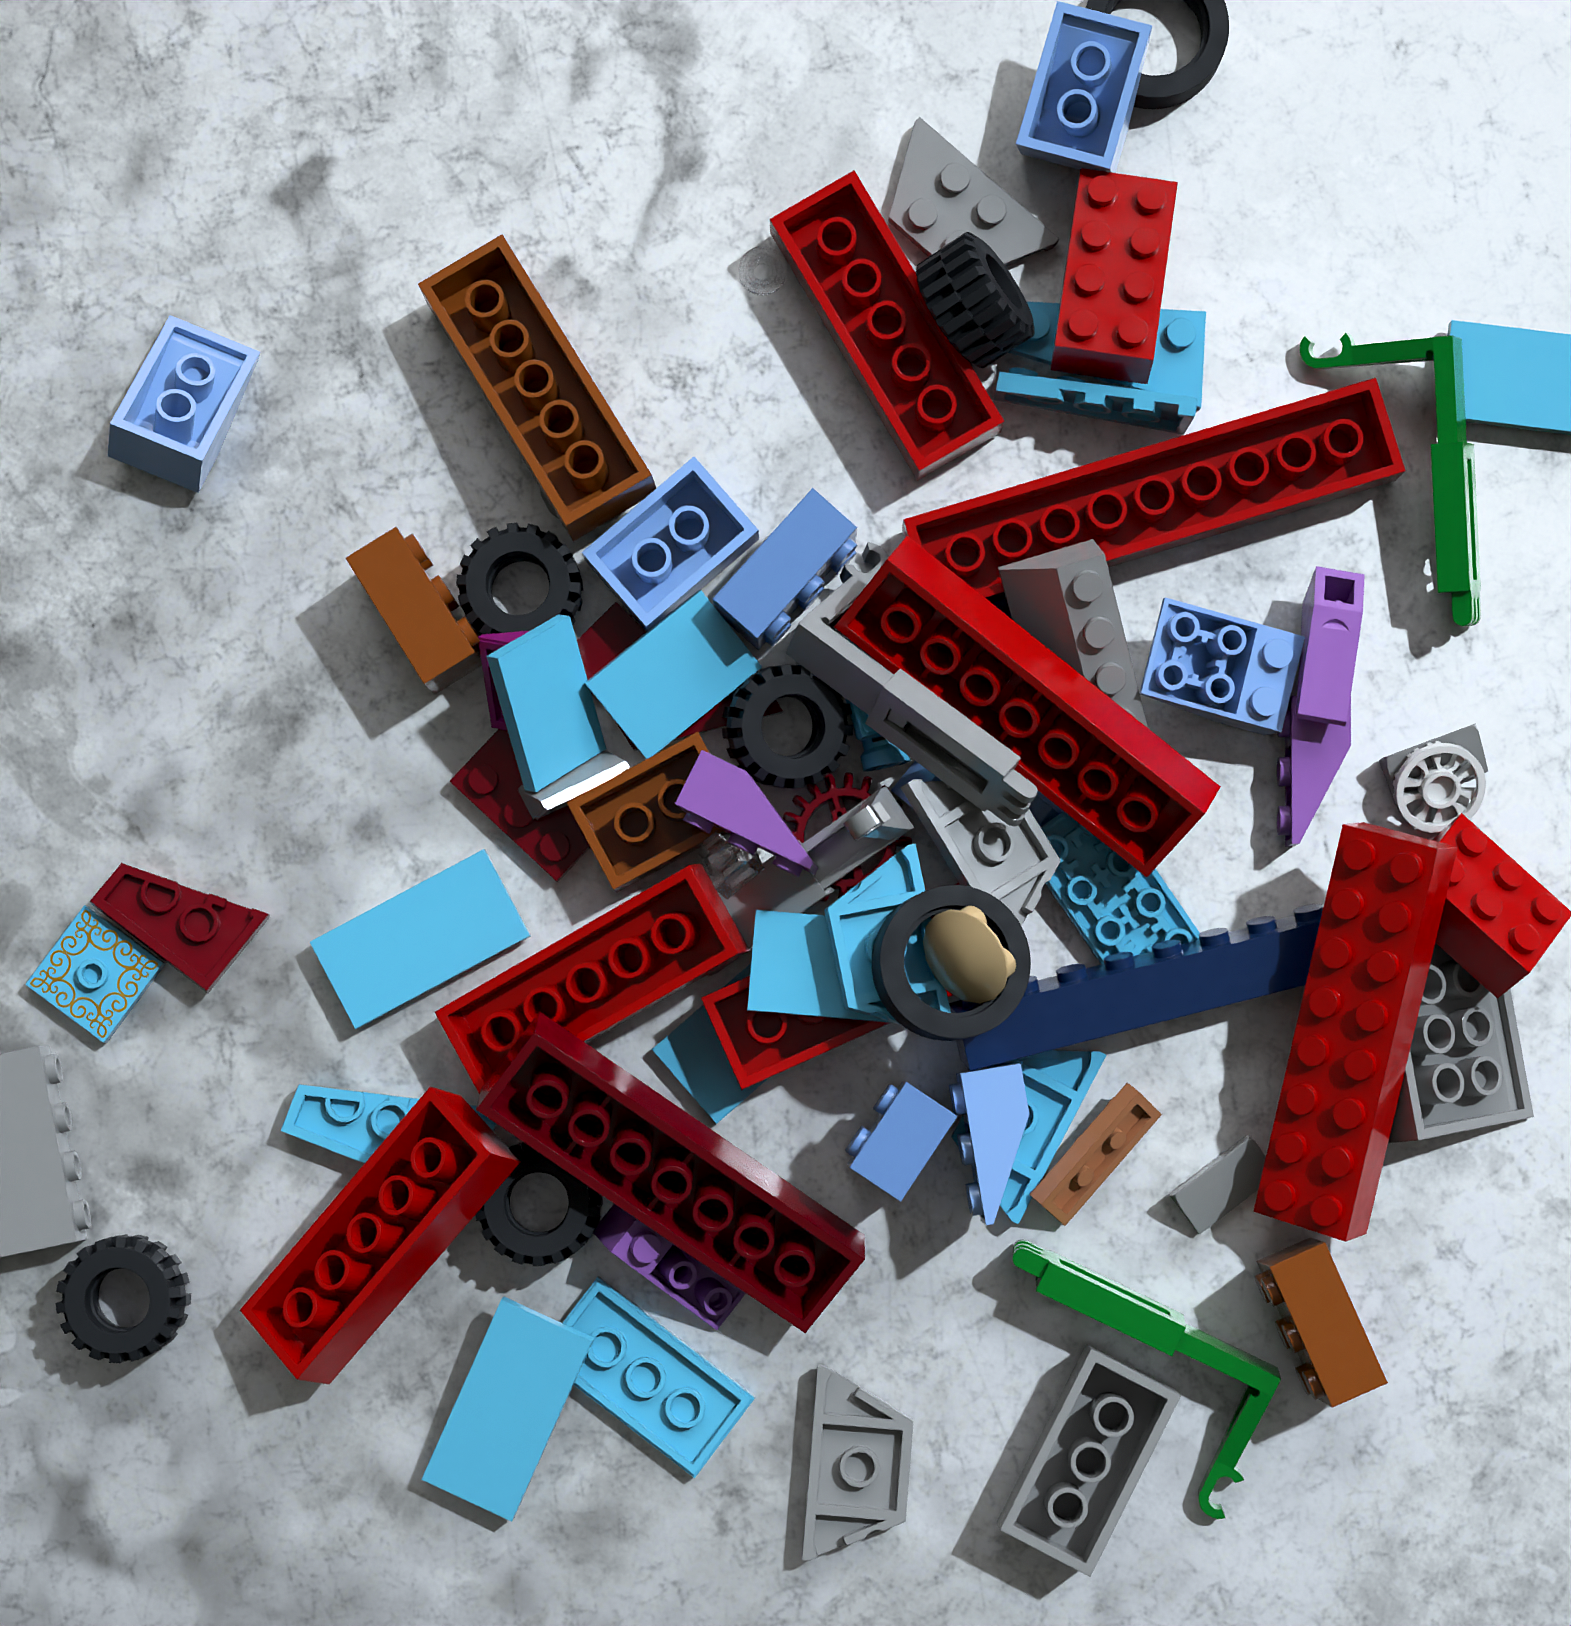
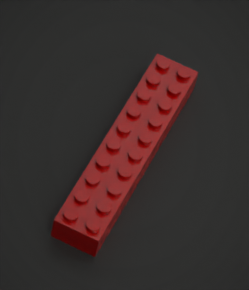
(1174, 488)

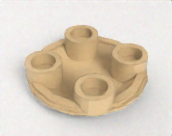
(967, 955)

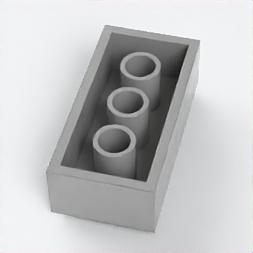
(1088, 1460)

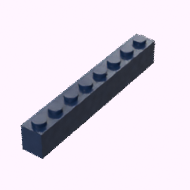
(1150, 987)

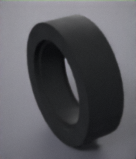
(1185, 83)
(895, 989)

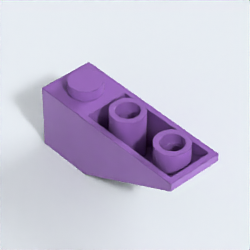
(1329, 652)
(1307, 770)
(733, 802)
(668, 1267)

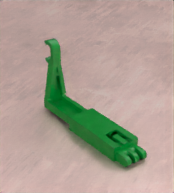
(1451, 459)
(1165, 1331)

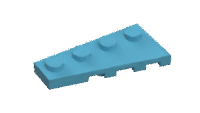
(1177, 354)
(1102, 402)
(347, 1119)

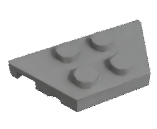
(948, 195)
(983, 848)
(855, 1465)

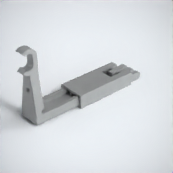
(907, 710)
(835, 852)

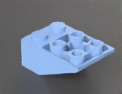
(1222, 667)
(994, 1122)

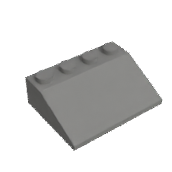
(1462, 1059)

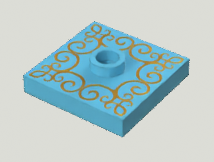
(95, 974)

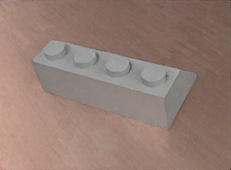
(1073, 611)

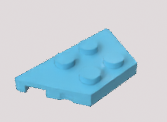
(854, 925)
(1054, 1091)

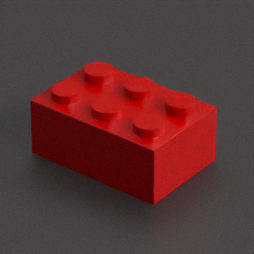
(1494, 911)

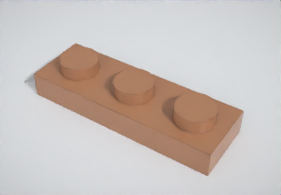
(1095, 1154)

